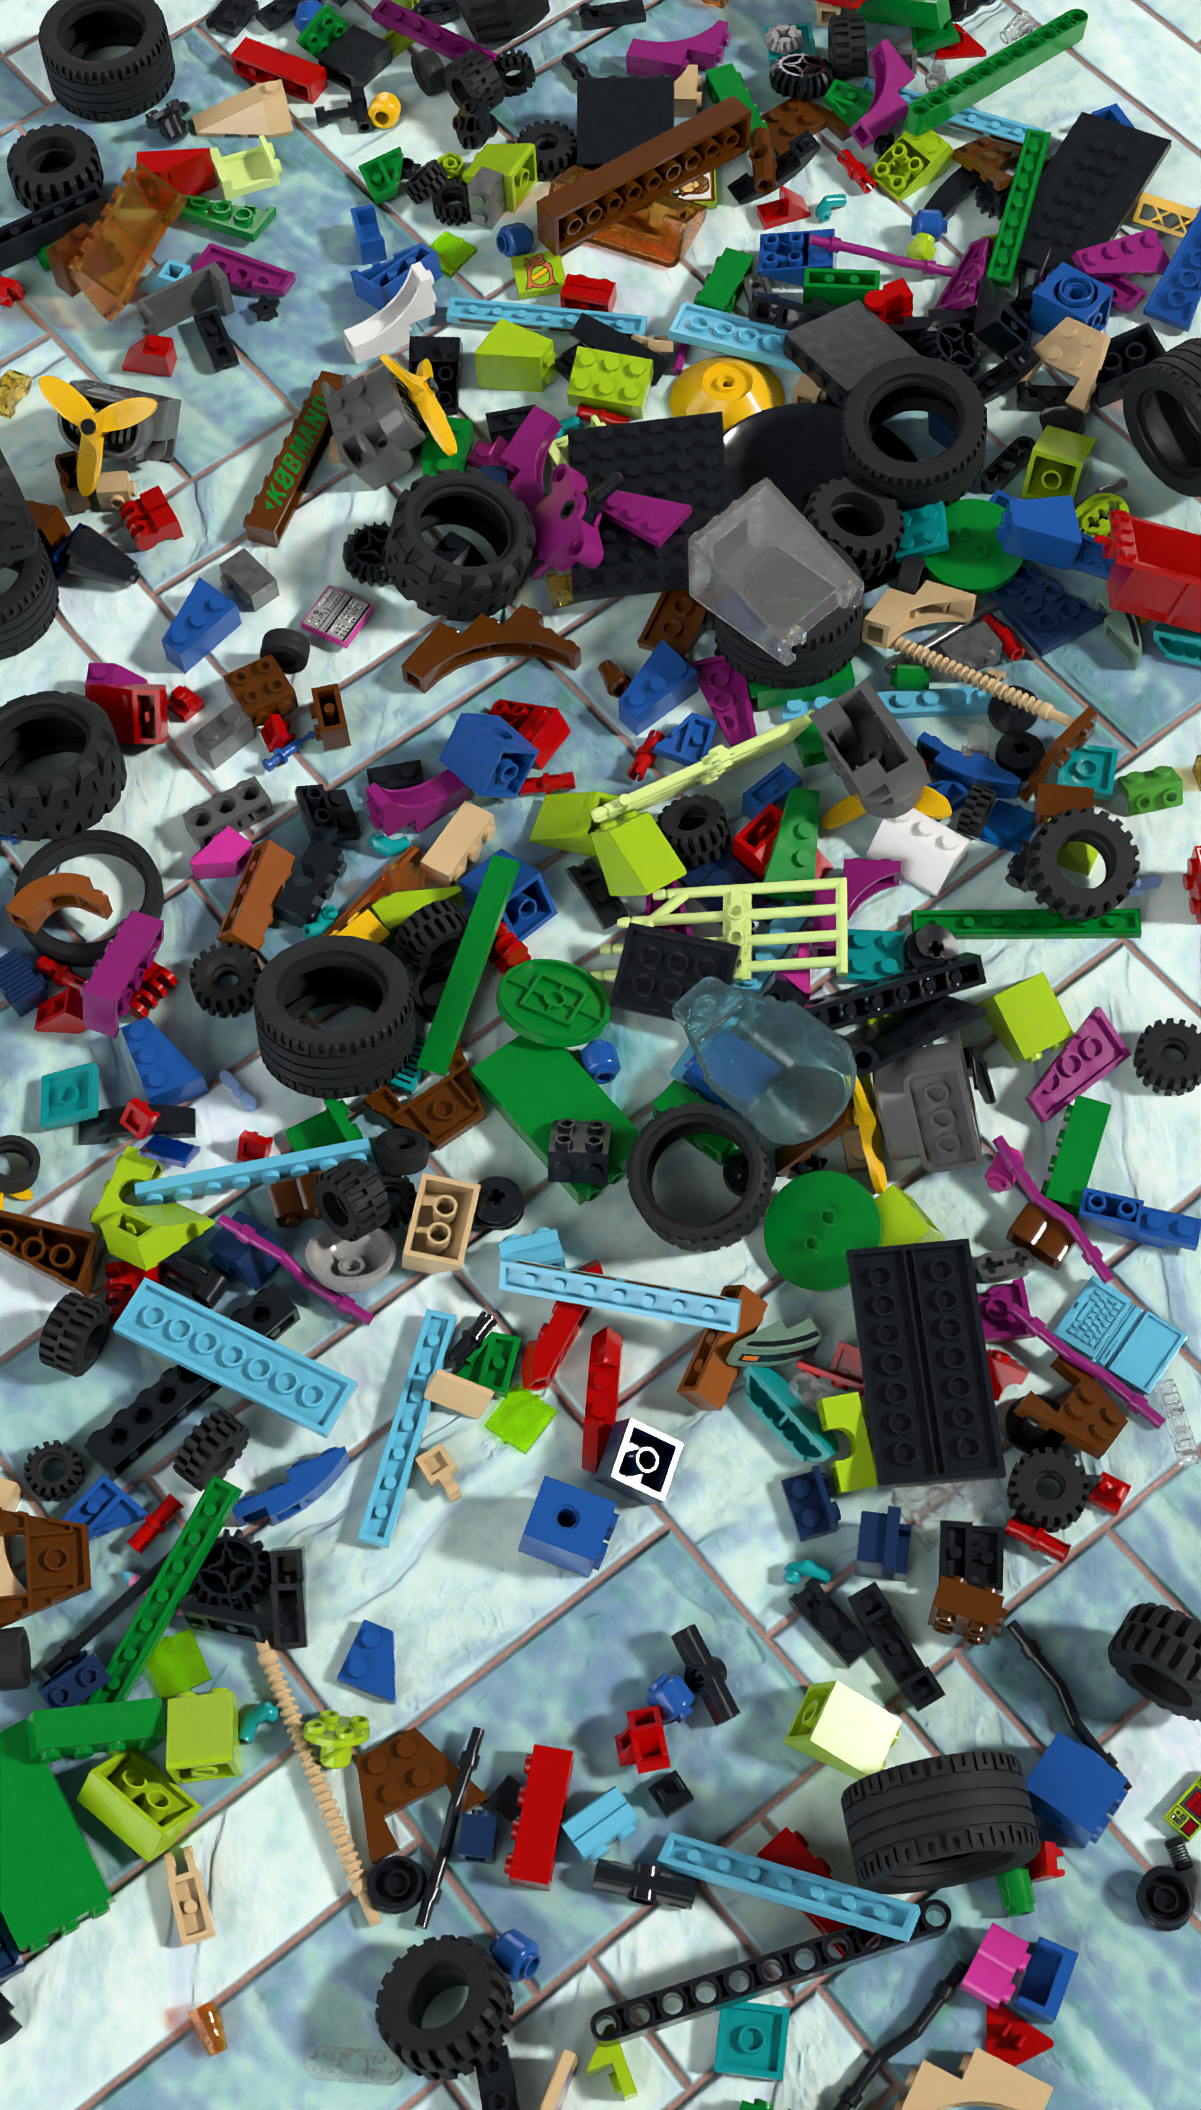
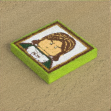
(700, 190)

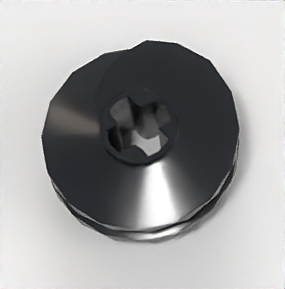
(1006, 721)
(1019, 753)
(927, 938)
(504, 1215)

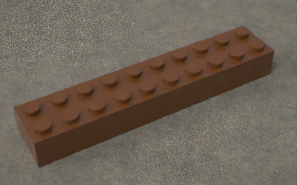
(643, 175)

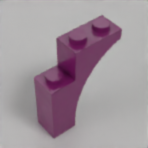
(673, 57)
(887, 105)
(527, 456)
(417, 805)
(863, 881)

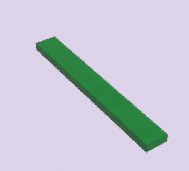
(1018, 207)
(1028, 924)
(468, 965)
(167, 1591)

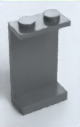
(185, 299)

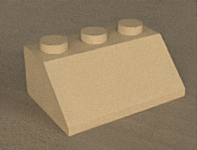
(440, 1224)

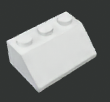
(925, 847)

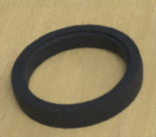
(80, 844)

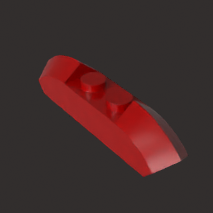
(546, 1355)
(601, 1395)

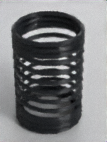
(1172, 1843)

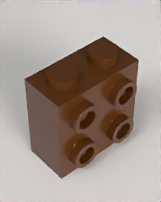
(61, 255)
(261, 690)
(967, 1610)

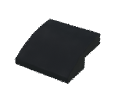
(972, 1553)

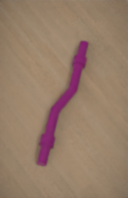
(835, 245)
(247, 1234)
(1091, 1253)
(1136, 1403)

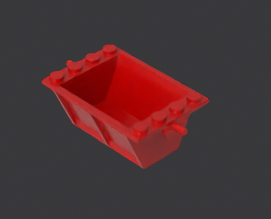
(1153, 570)

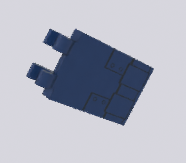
(722, 872)

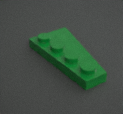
(928, 40)
(227, 218)
(795, 845)

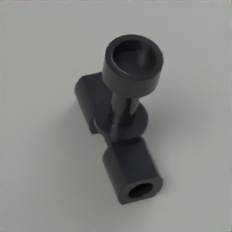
(356, 111)

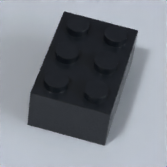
(1125, 356)

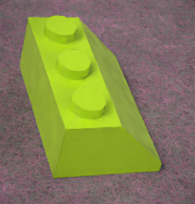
(138, 1803)

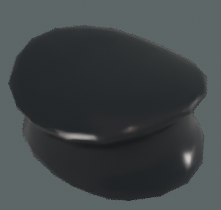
(1062, 417)
(396, 1884)
(1165, 1898)

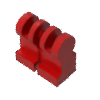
(891, 302)
(150, 519)
(507, 950)
(152, 980)
(126, 1278)

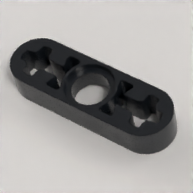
(1006, 475)

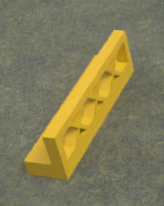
(1169, 208)

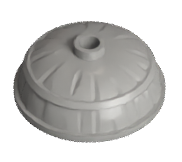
(350, 1265)

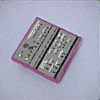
(337, 616)

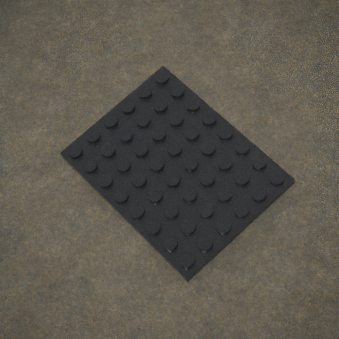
(659, 459)

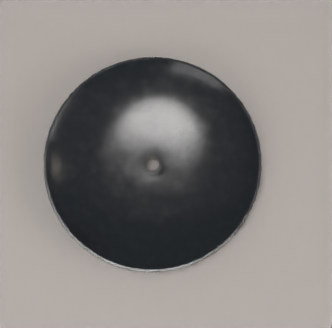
(798, 451)

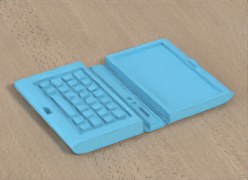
(1120, 1335)

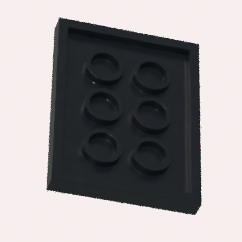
(664, 966)

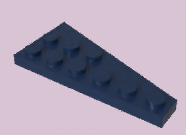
(1044, 611)

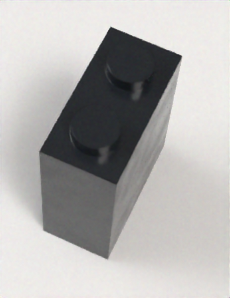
(355, 58)

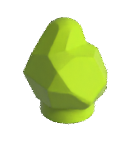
(921, 247)

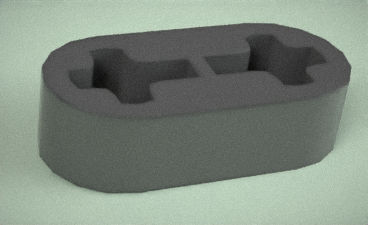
(1003, 1262)

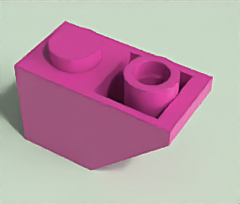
(223, 856)

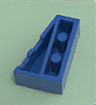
(384, 280)
(199, 626)
(657, 689)
(161, 1066)

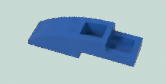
(978, 769)
(1139, 1223)
(307, 1484)

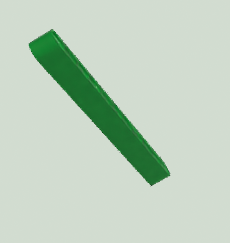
(995, 72)

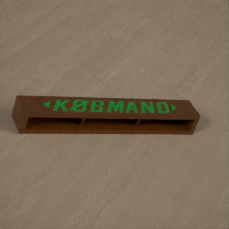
(292, 467)

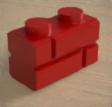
(588, 293)

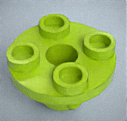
(336, 1736)

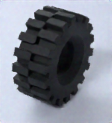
(548, 135)
(218, 964)
(1161, 1072)
(211, 1449)
(1045, 1512)

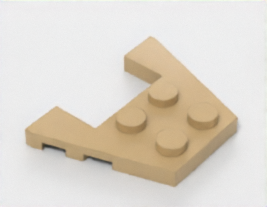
(1077, 353)

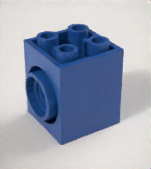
(1071, 295)
(488, 755)
(588, 1521)
(1075, 1790)

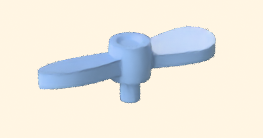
(1147, 884)
(238, 1091)

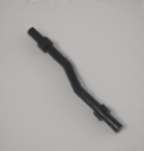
(1032, 1650)
(431, 1892)
(942, 1994)

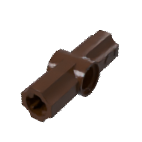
(763, 160)

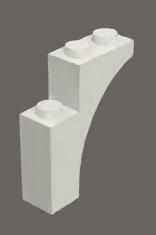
(392, 324)

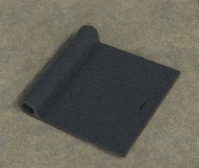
(908, 1031)

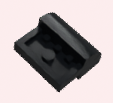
(327, 814)

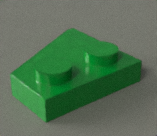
(848, 101)
(383, 175)
(493, 1363)

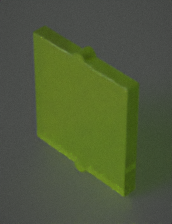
(452, 252)
(521, 1419)
(178, 1665)

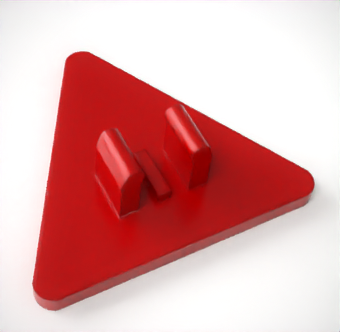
(965, 49)
(1012, 2037)

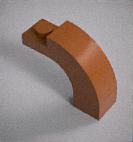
(54, 892)

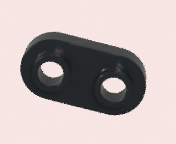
(437, 10)

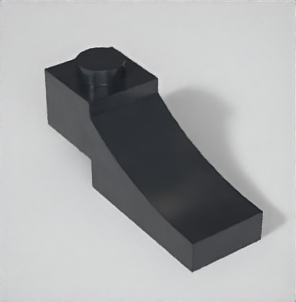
(782, 312)
(289, 1597)

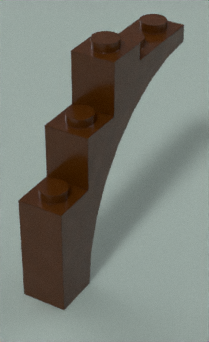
(484, 639)

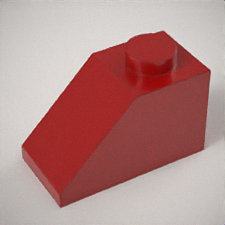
(151, 356)
(61, 1013)

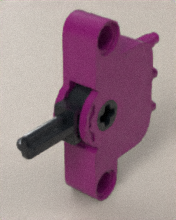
(569, 521)

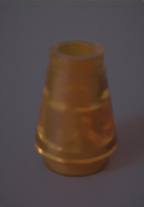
(209, 2028)

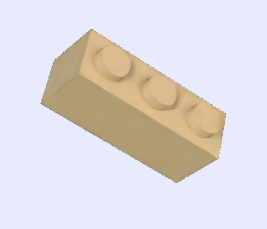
(459, 845)

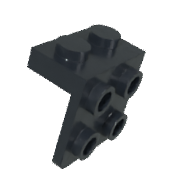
(579, 1151)

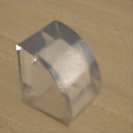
(976, 739)

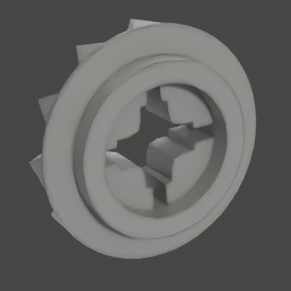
(784, 44)

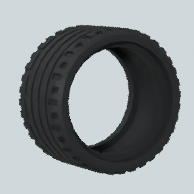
(685, 1121)

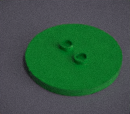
(974, 556)
(553, 1003)
(815, 1224)

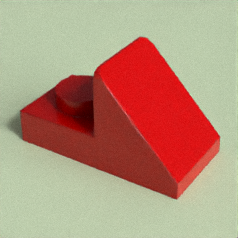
(787, 209)

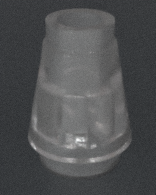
(1018, 27)
(937, 75)

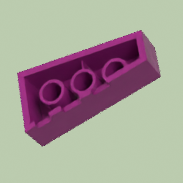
(120, 972)

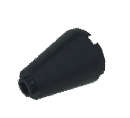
(99, 560)

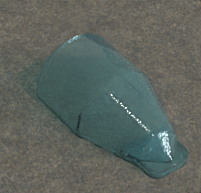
(768, 1059)

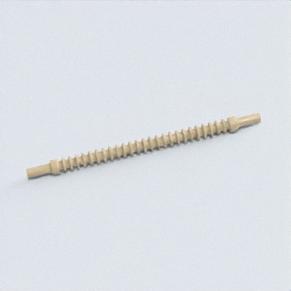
(1045, 711)
(268, 1659)

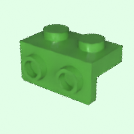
(1151, 789)

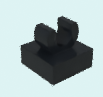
(671, 1794)

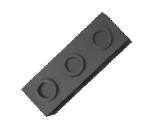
(242, 812)

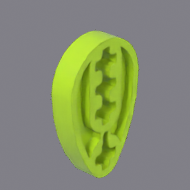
(1096, 506)

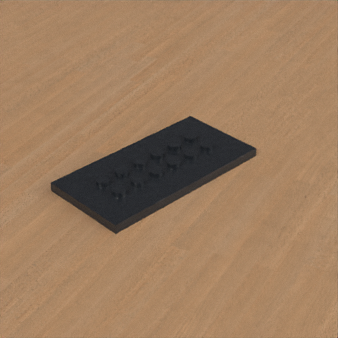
(1089, 189)
(924, 1364)

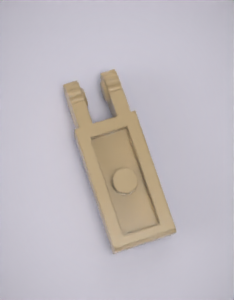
(189, 1900)

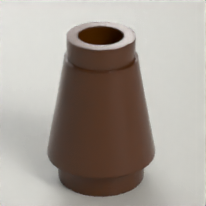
(614, 678)

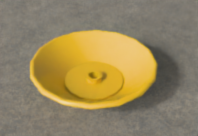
(725, 385)

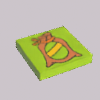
(538, 274)

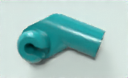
(824, 208)
(569, 423)
(386, 846)
(325, 919)
(804, 1568)
(254, 1717)

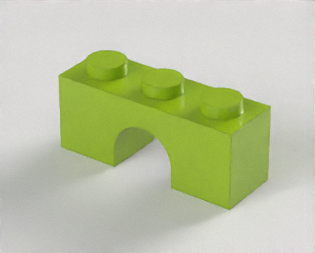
(128, 1171)
(847, 1415)

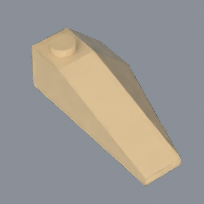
(251, 112)

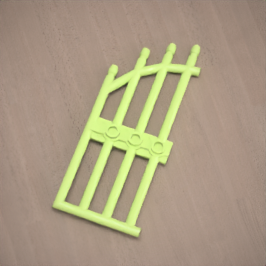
(716, 763)
(737, 923)

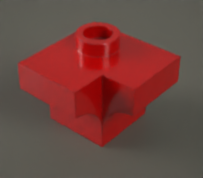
(1004, 1371)
(643, 1741)

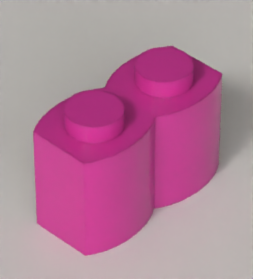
(995, 1966)

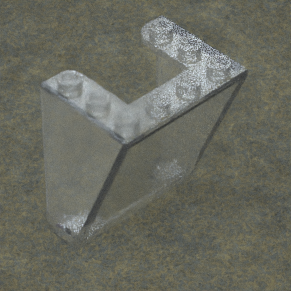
(769, 571)

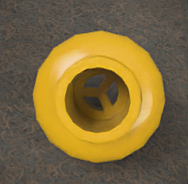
(384, 110)

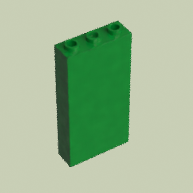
(544, 1084)
(44, 1858)

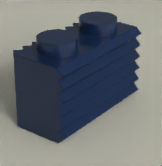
(20, 984)

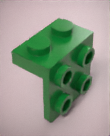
(322, 31)
(324, 1128)

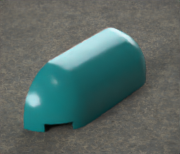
(1178, 643)
(787, 1418)

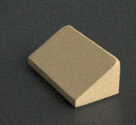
(457, 1393)

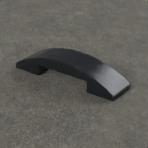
(800, 153)
(953, 191)
(1008, 373)
(174, 1122)
(894, 1648)

